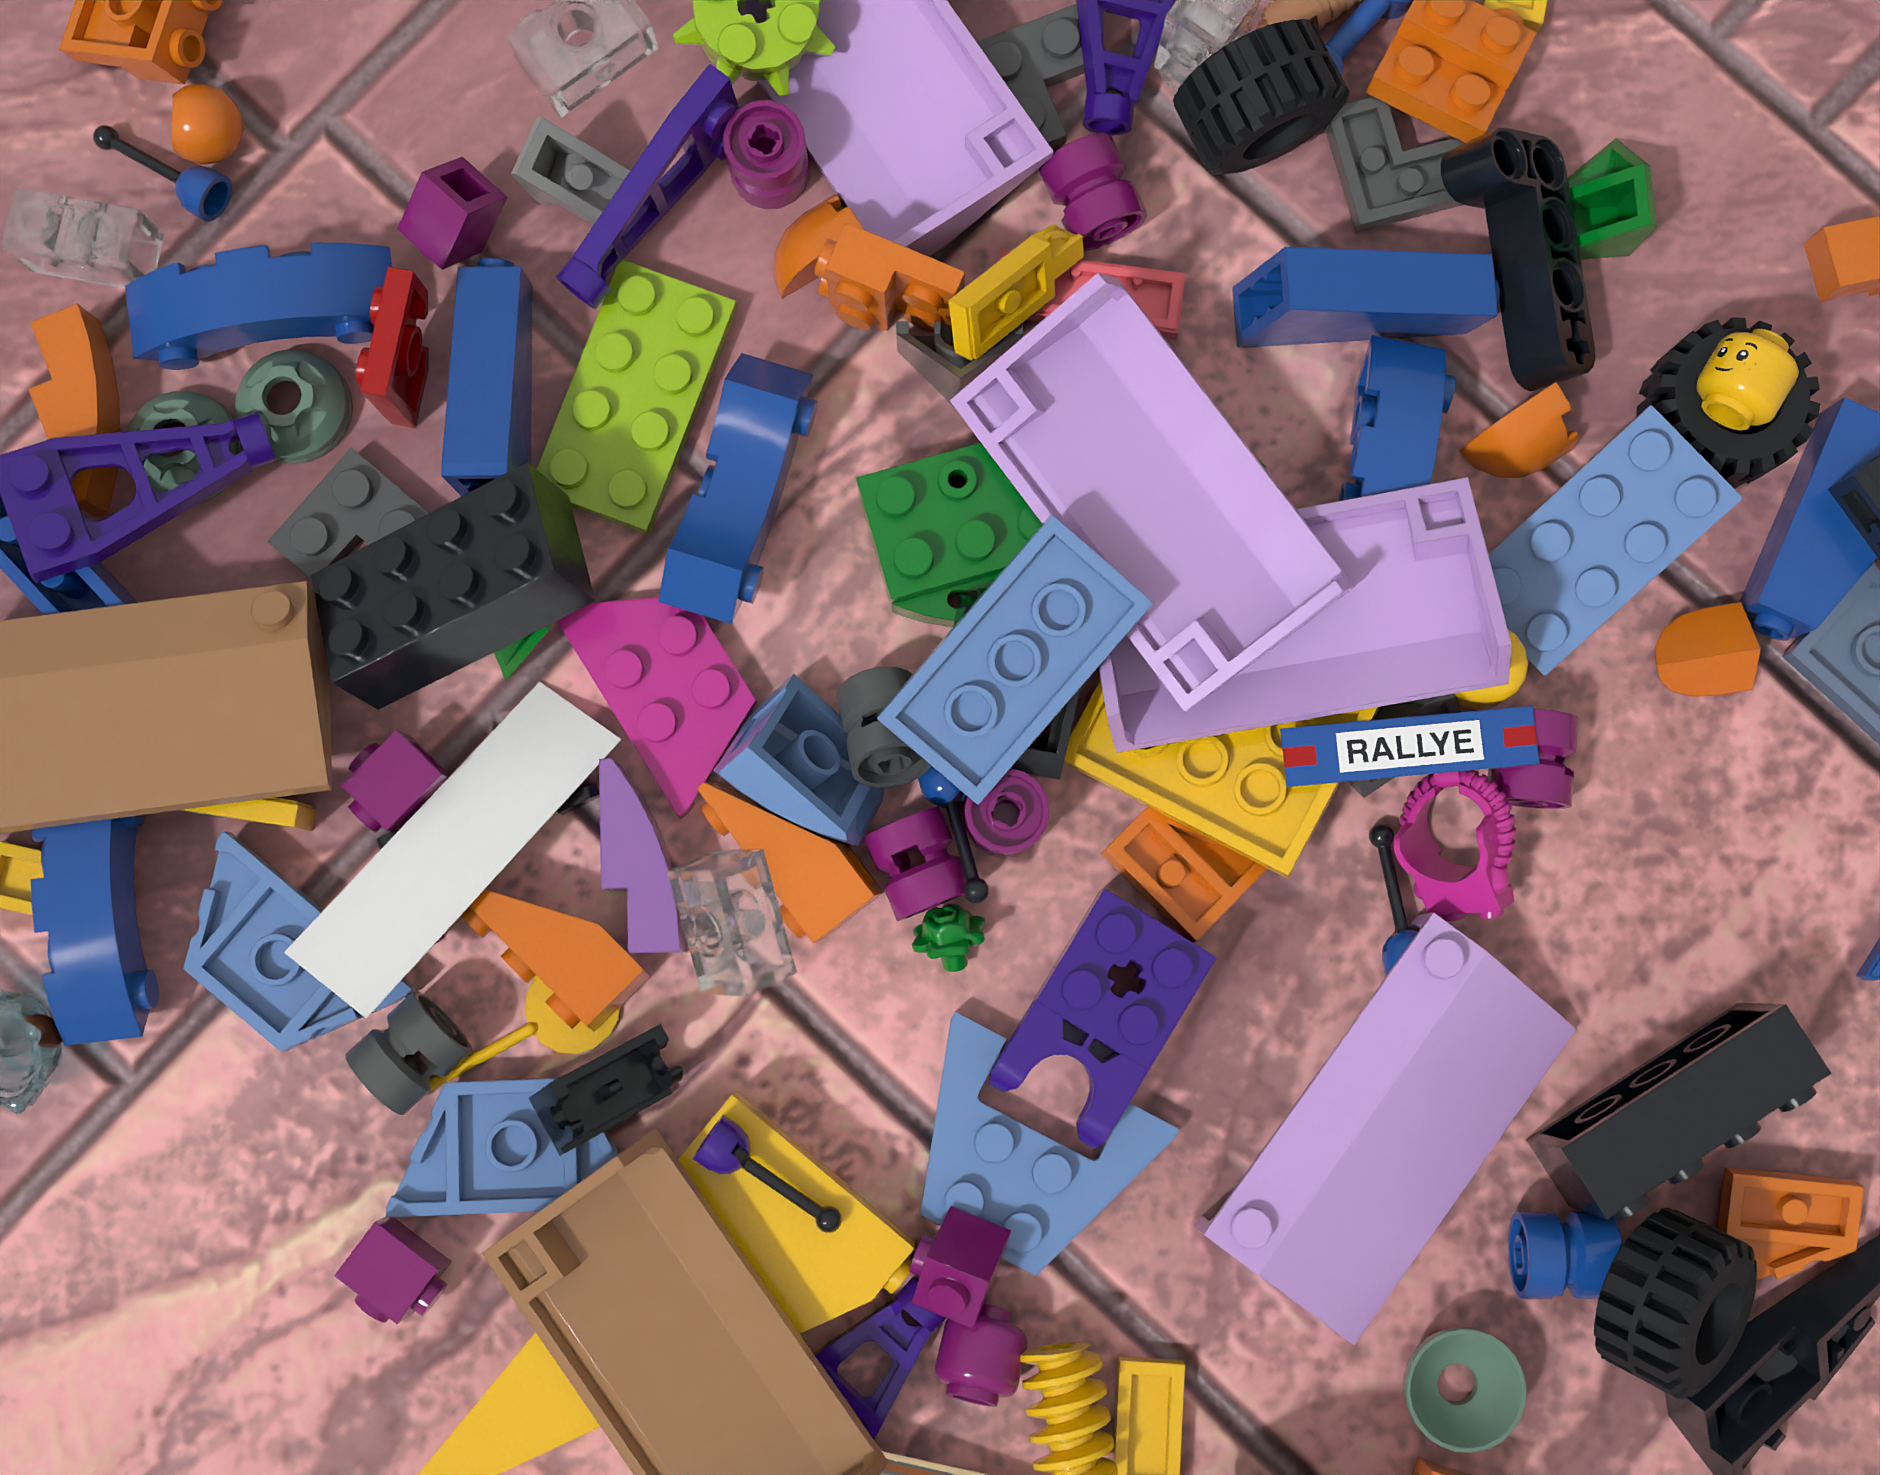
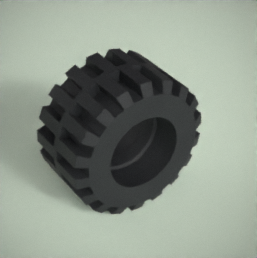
(1260, 96)
(1734, 456)
(1675, 1302)

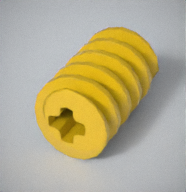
(1069, 1410)

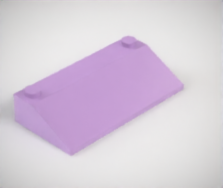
(909, 119)
(1150, 474)
(1408, 631)
(1391, 1129)

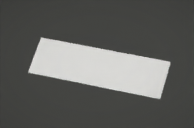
(451, 849)

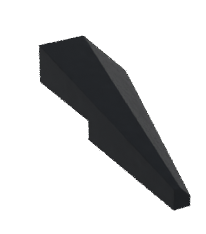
(1781, 1363)

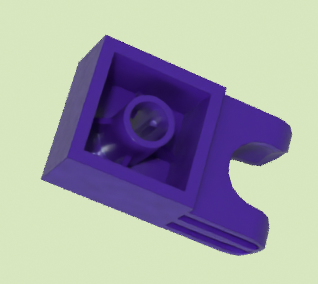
(1105, 1032)

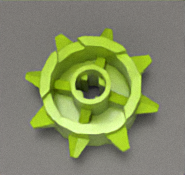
(757, 49)

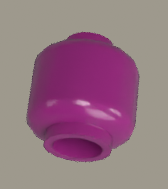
(983, 1360)

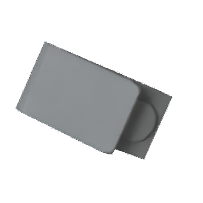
(567, 171)

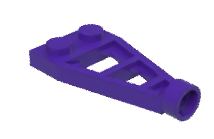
(1115, 71)
(646, 197)
(48, 515)
(897, 1338)

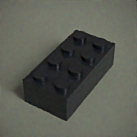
(451, 587)
(1679, 1109)

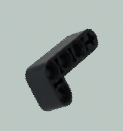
(1533, 249)

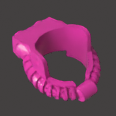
(1449, 887)

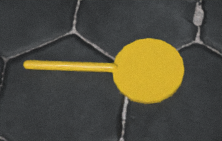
(545, 1026)

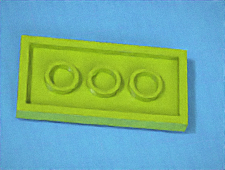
(636, 395)

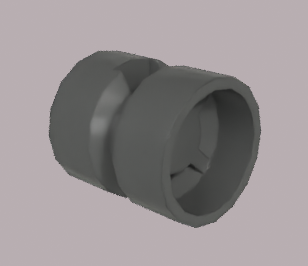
(873, 750)
(403, 1057)

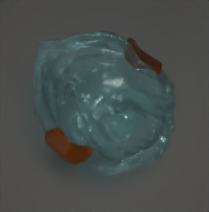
(27, 1050)

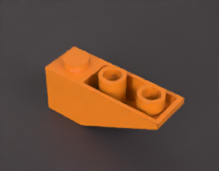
(811, 874)
(569, 954)

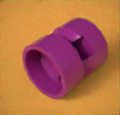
(766, 154)
(1088, 183)
(1549, 782)
(1009, 816)
(928, 884)

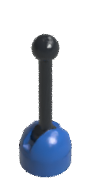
(198, 188)
(946, 795)
(1382, 837)

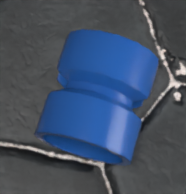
(1554, 1255)

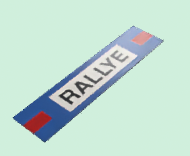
(1409, 746)

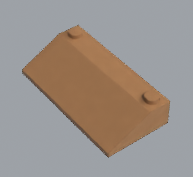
(163, 706)
(675, 1330)

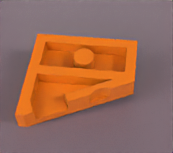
(1181, 871)
(1790, 1217)

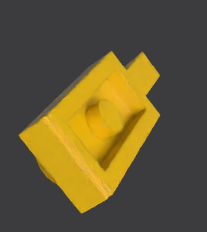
(1011, 290)

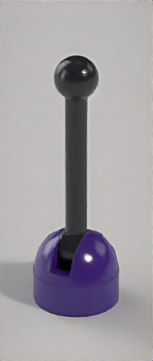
(728, 1151)

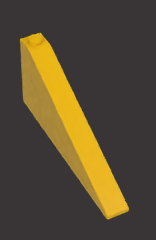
(805, 1270)

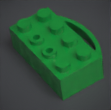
(943, 537)

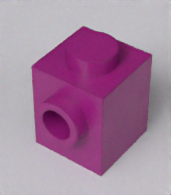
(451, 212)
(392, 782)
(958, 1266)
(394, 1272)

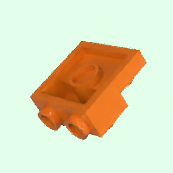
(142, 36)
(1452, 64)
(875, 277)

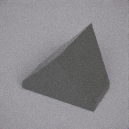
(939, 363)

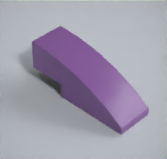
(637, 862)

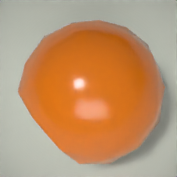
(205, 124)

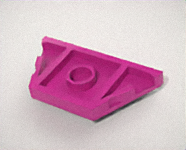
(664, 686)

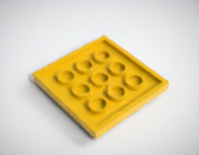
(1215, 785)

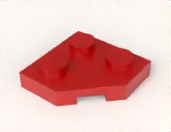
(396, 363)

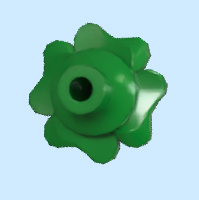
(949, 935)

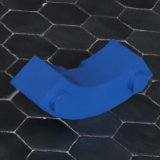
(254, 300)
(1397, 417)
(726, 525)
(94, 942)

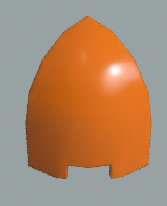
(804, 240)
(1524, 438)
(1708, 652)

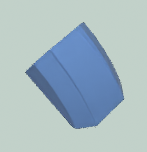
(798, 765)

